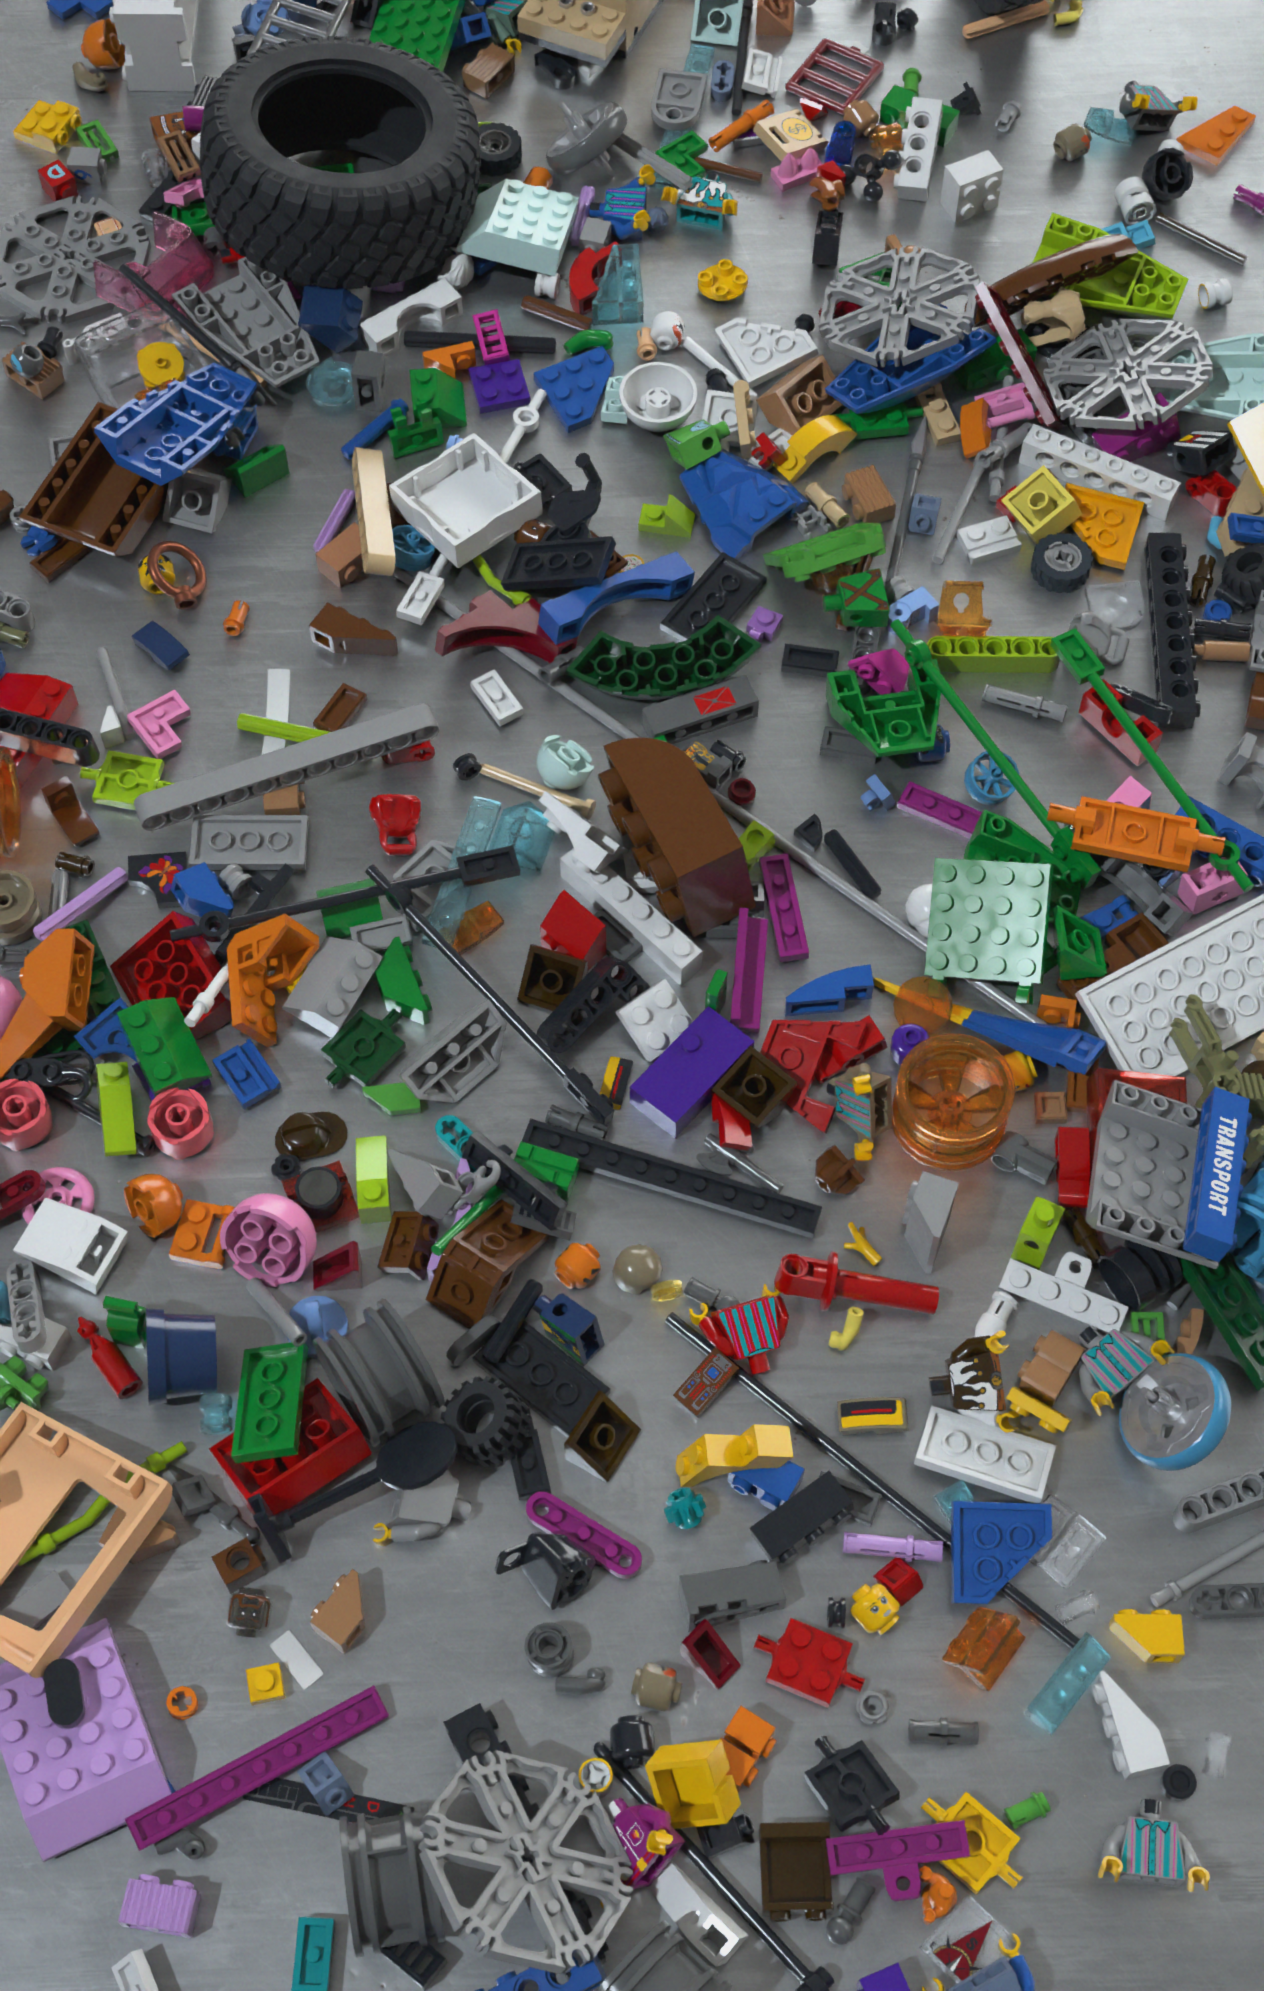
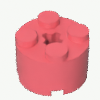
(23, 1114)
(180, 1122)

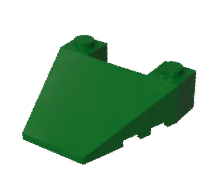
(887, 721)

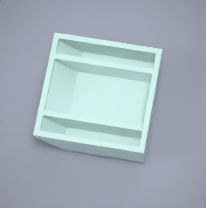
(520, 226)

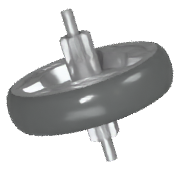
(586, 138)

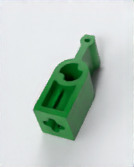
(126, 1322)

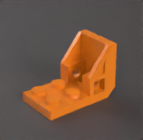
(251, 958)

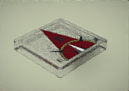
(966, 1940)

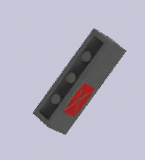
(701, 711)

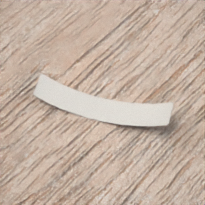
(277, 705)

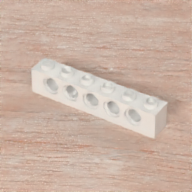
(1099, 470)

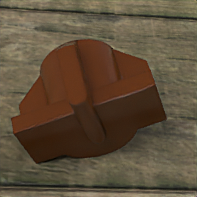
(836, 1173)

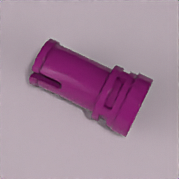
(1250, 198)

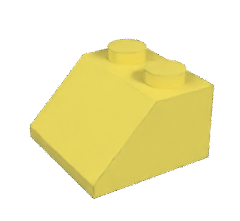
(1042, 505)

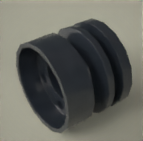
(1138, 1274)

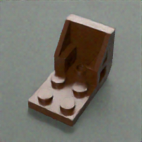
(481, 1264)

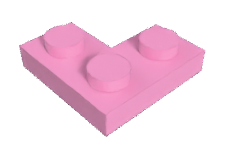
(185, 192)
(154, 721)

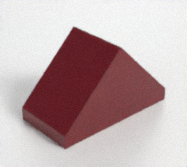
(338, 1269)
(709, 1654)

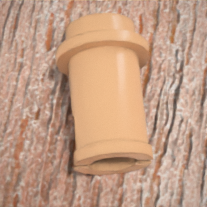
(646, 348)

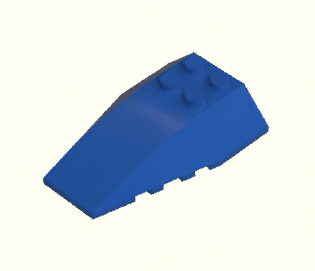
(175, 426)

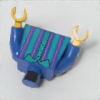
(626, 206)

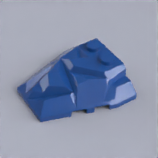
(738, 500)

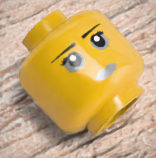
(875, 1608)

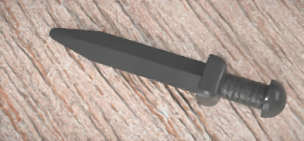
(229, 1516)

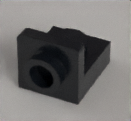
(725, 1837)

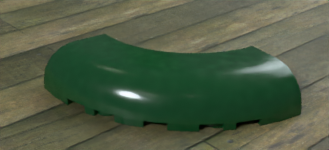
(665, 668)

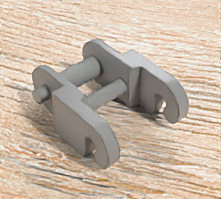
(818, 517)

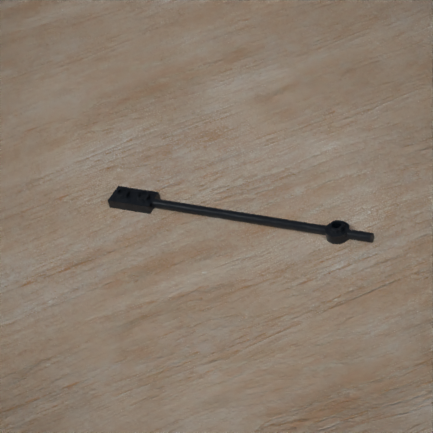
(471, 869)
(576, 1084)

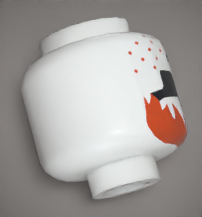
(667, 330)

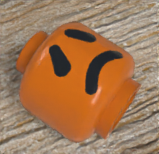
(577, 1265)

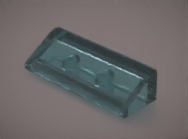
(1067, 1684)

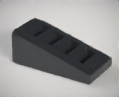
(428, 1974)

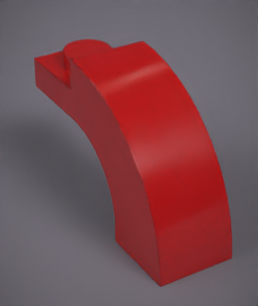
(582, 277)

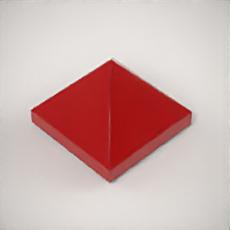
(812, 110)

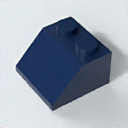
(330, 315)

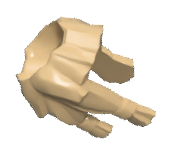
(1061, 314)

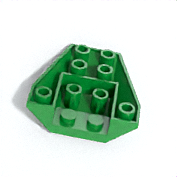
(1003, 840)

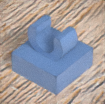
(877, 795)

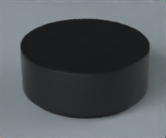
(1178, 1782)

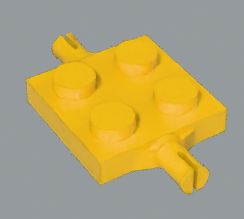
(987, 1840)

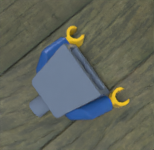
(999, 1975)

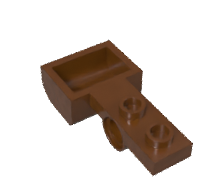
(1125, 945)

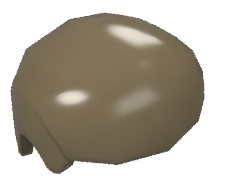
(637, 1268)

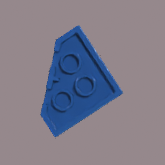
(576, 386)
(993, 1545)

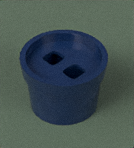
(180, 1355)

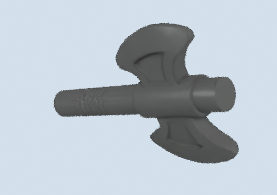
(721, 1156)

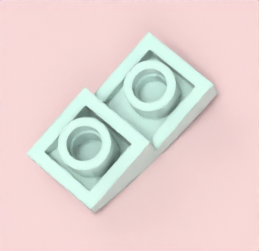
(612, 408)

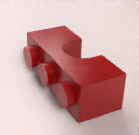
(1102, 719)

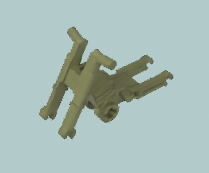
(1218, 1069)

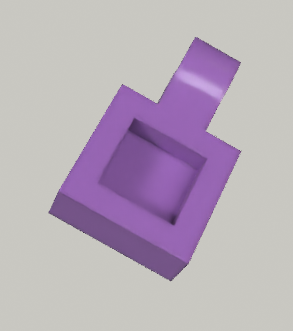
(764, 624)

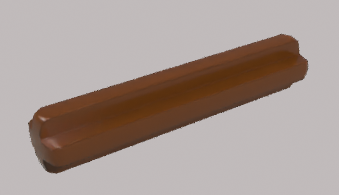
(556, 313)

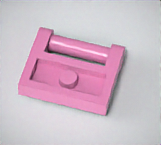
(1007, 400)

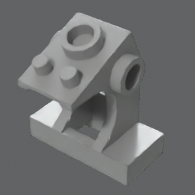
(1245, 760)

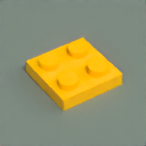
(1026, 1404)

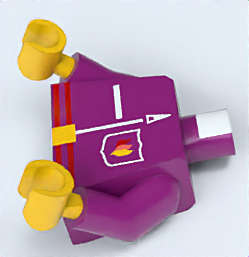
(646, 1838)

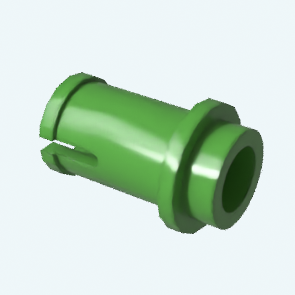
(911, 79)
(1027, 1810)

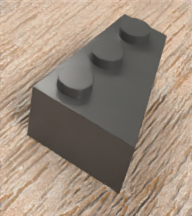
(731, 1593)

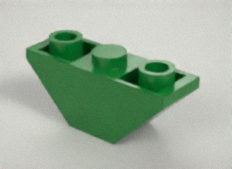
(401, 984)

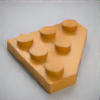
(1106, 524)

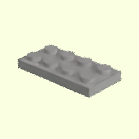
(249, 841)

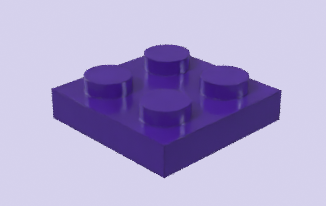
(499, 386)

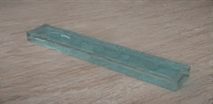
(452, 895)

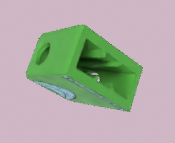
(696, 442)

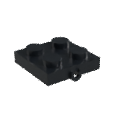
(544, 478)

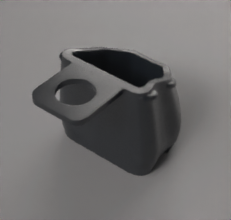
(553, 1566)

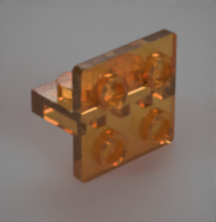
(985, 1646)

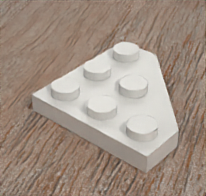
(764, 349)

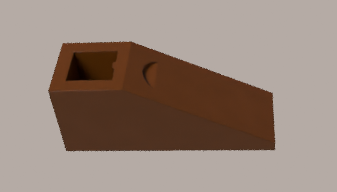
(348, 634)

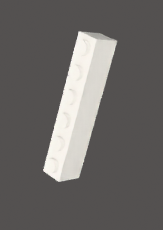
(658, 936)

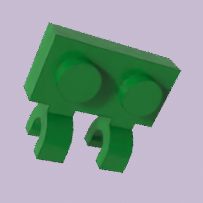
(416, 436)

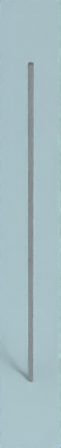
(745, 817)

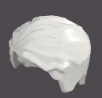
(457, 270)

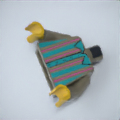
(864, 1103)

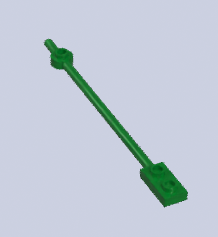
(1087, 667)
(1079, 863)

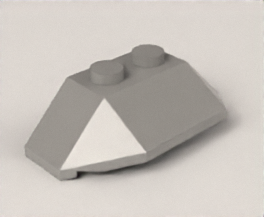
(457, 1056)

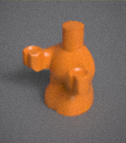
(938, 1896)

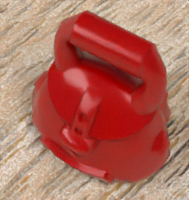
(396, 818)

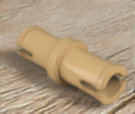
(827, 505)

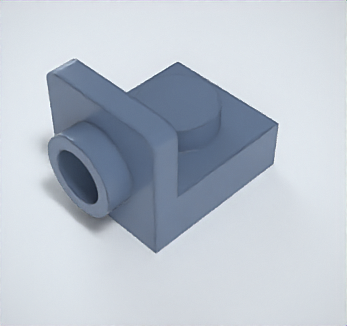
(924, 514)
(325, 1783)

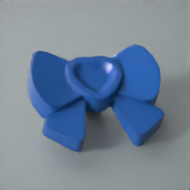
(41, 538)

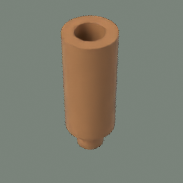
(1223, 651)

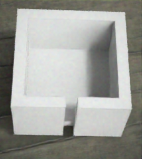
(971, 186)

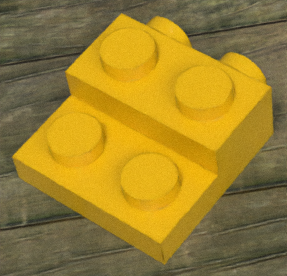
(49, 125)

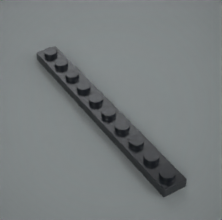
(678, 1179)

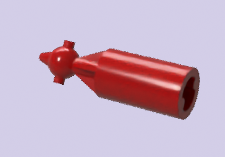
(110, 1361)

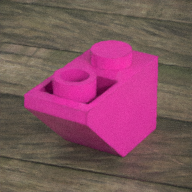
(882, 670)

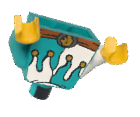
(703, 202)

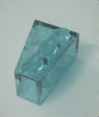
(620, 290)

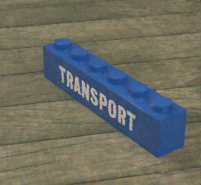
(1217, 1175)

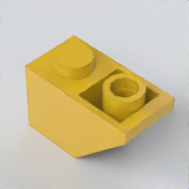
(1150, 1636)

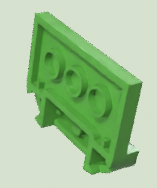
(828, 550)

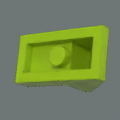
(669, 520)

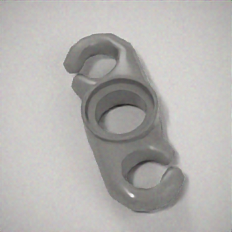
(481, 1184)

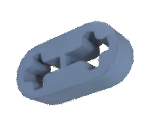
(725, 81)

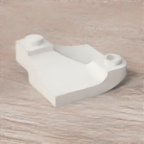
(591, 844)

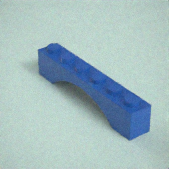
(659, 579)

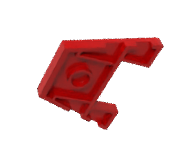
(798, 1050)

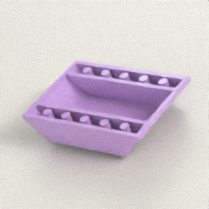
(86, 1776)

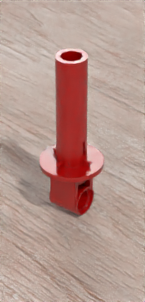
(825, 1282)

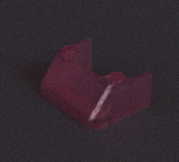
(175, 269)

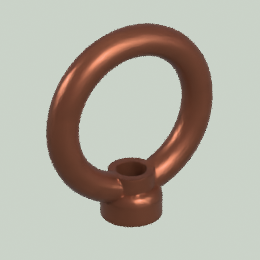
(183, 595)

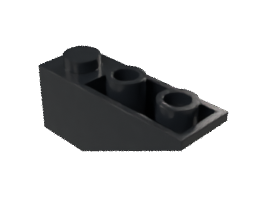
(827, 237)

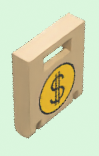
(794, 130)

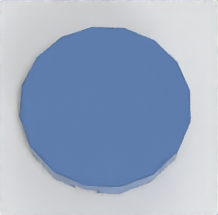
(253, 16)

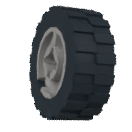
(499, 149)
(1061, 563)

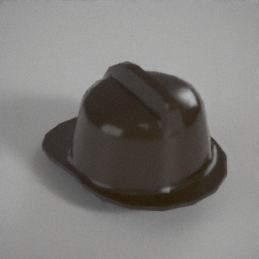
(311, 1135)

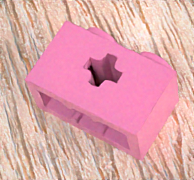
(1207, 887)

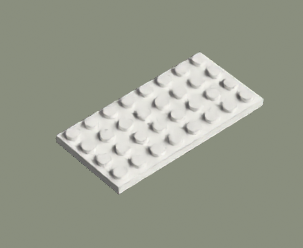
(1215, 962)

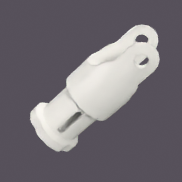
(997, 1315)

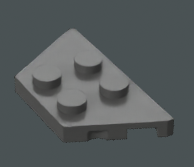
(431, 858)

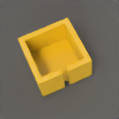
(693, 1783)

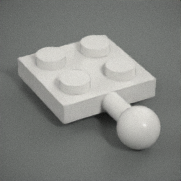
(721, 407)

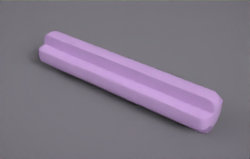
(586, 196)
(336, 519)

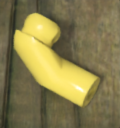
(1071, 15)
(850, 1330)

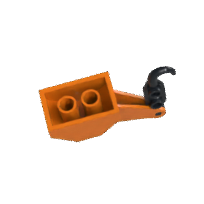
(56, 998)

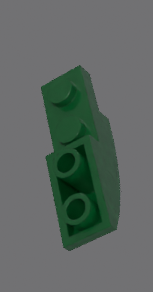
(103, 988)

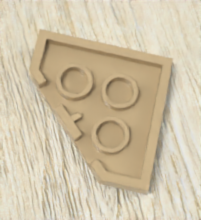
(1246, 501)

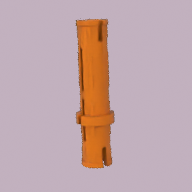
(741, 125)

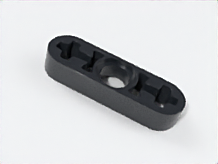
(1144, 705)

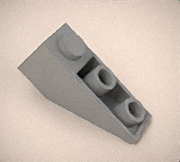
(428, 1185)

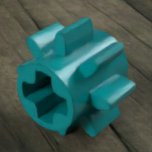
(685, 1508)

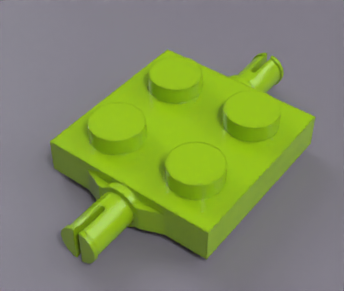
(124, 778)

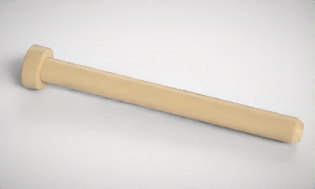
(585, 807)

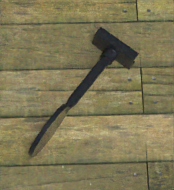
(404, 1463)

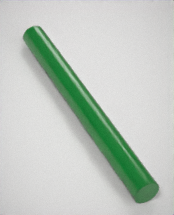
(476, 1211)

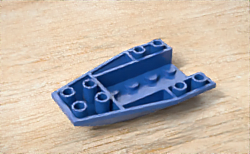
(874, 388)

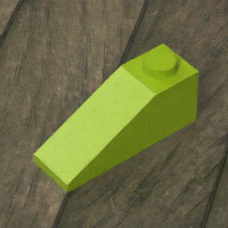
(116, 1108)
(373, 1180)

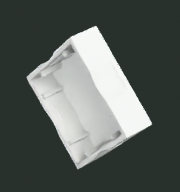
(466, 500)

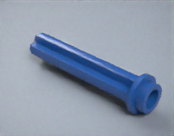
(373, 429)

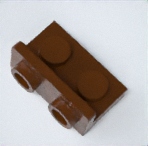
(408, 1244)

